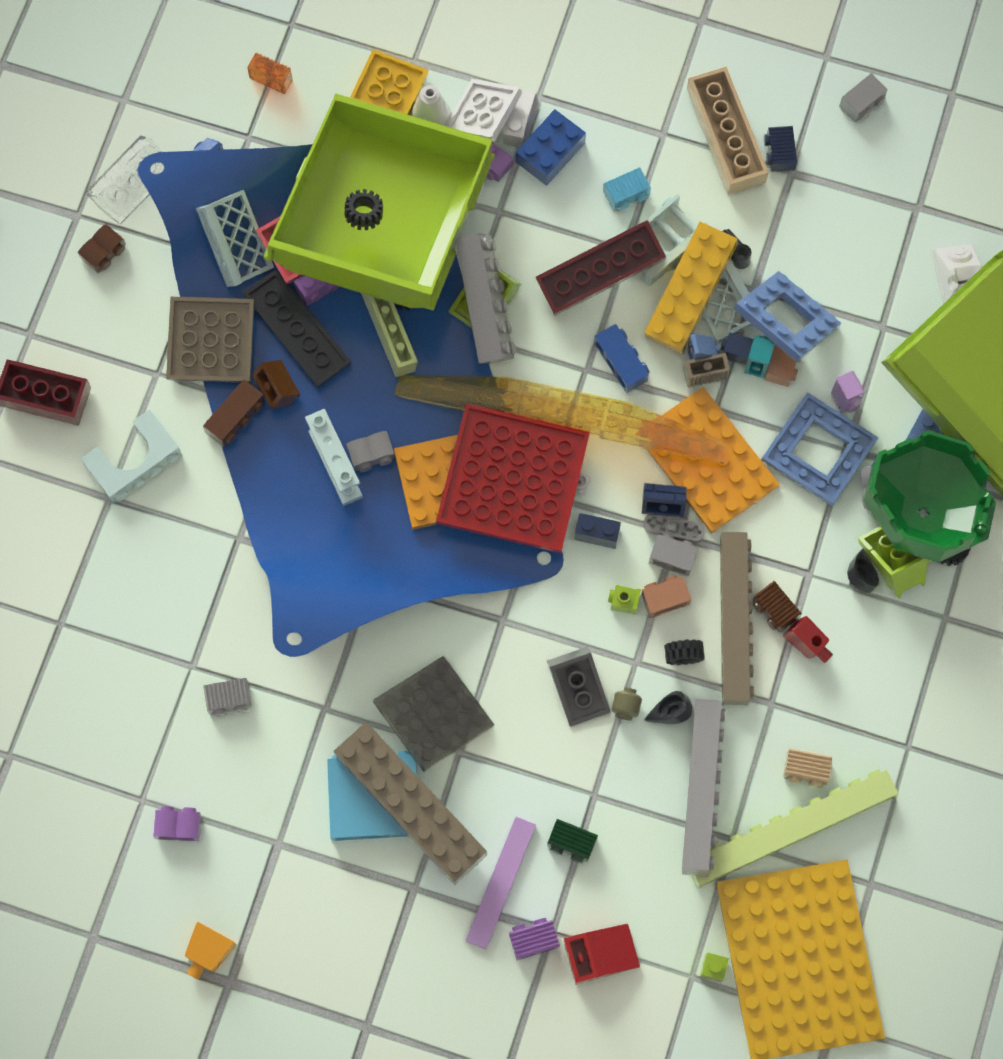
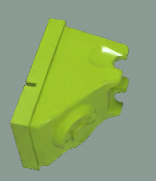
(896, 567)

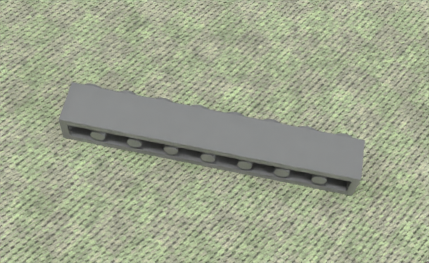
(701, 788)

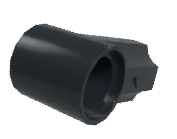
(740, 249)

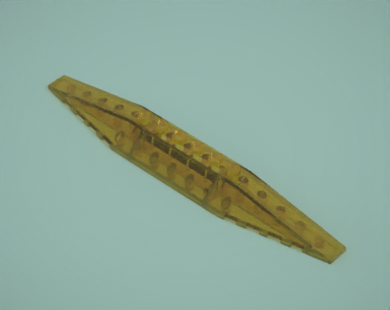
(599, 415)

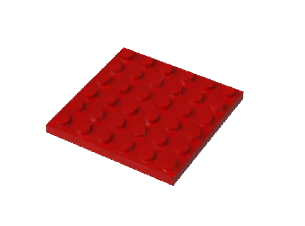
(513, 478)

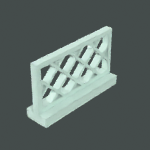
(219, 243)
(738, 291)

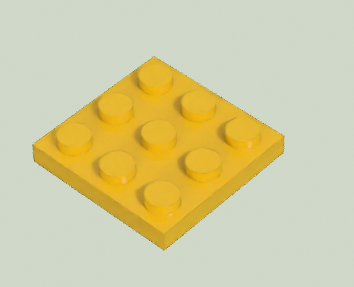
(389, 82)

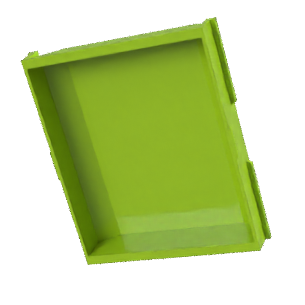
(427, 188)
(957, 366)

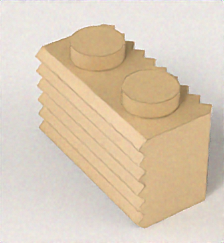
(807, 767)

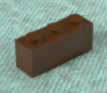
(234, 413)

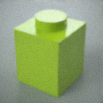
(714, 967)

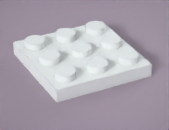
(484, 108)

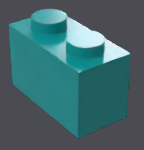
(759, 356)

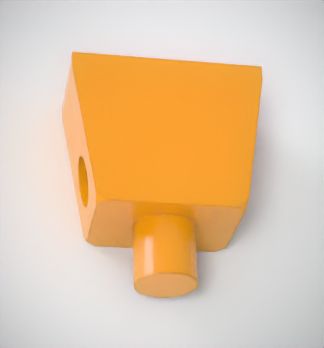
(207, 950)

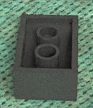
(578, 686)

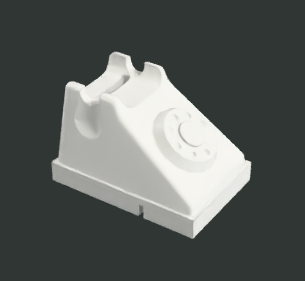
(954, 267)

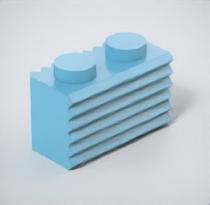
(627, 189)

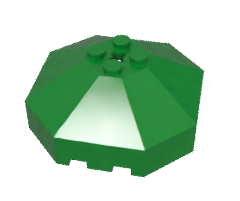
(934, 476)

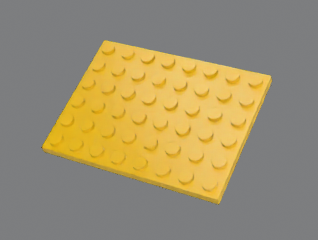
(799, 960)

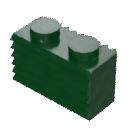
(571, 841)

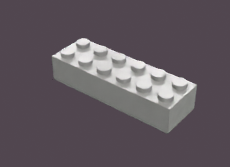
(485, 298)

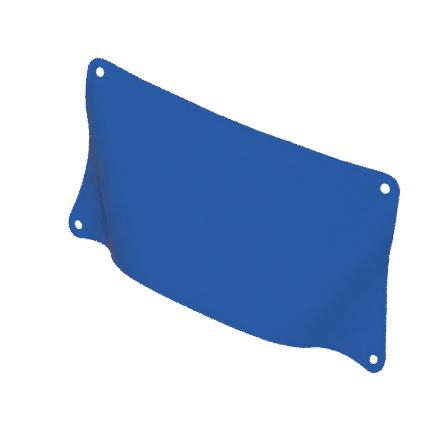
(322, 559)

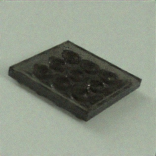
(433, 713)

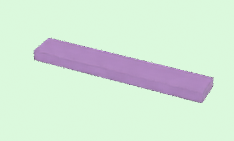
(500, 883)

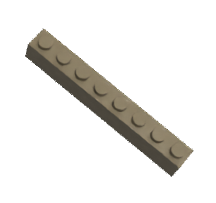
(735, 618)

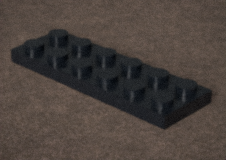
(297, 329)

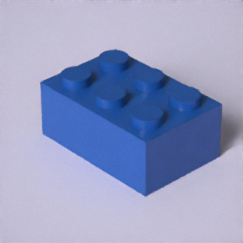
(550, 147)

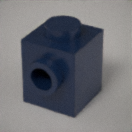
(737, 348)

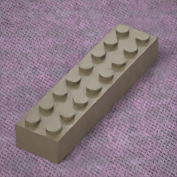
(410, 803)

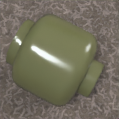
(626, 704)

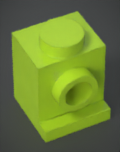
(626, 606)

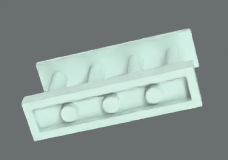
(673, 257)
(334, 457)

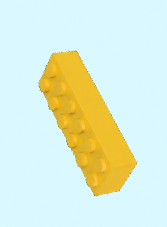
(691, 287)

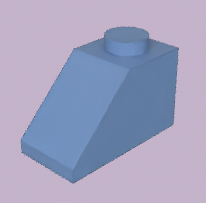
(702, 346)

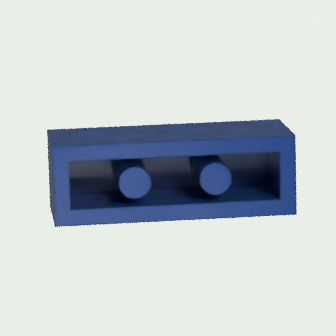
(621, 358)

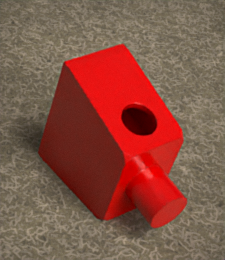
(802, 635)

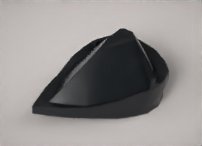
(862, 573)
(671, 709)

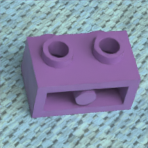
(312, 289)

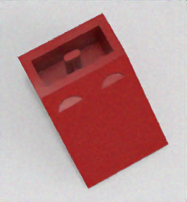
(601, 953)

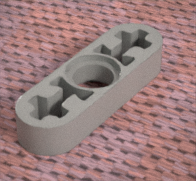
(678, 536)

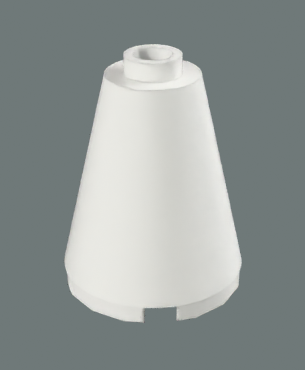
(431, 106)

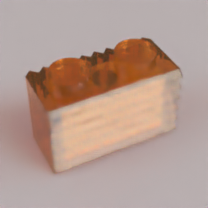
(270, 73)

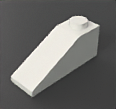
(518, 121)

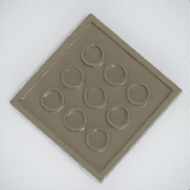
(210, 339)

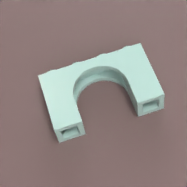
(119, 482)

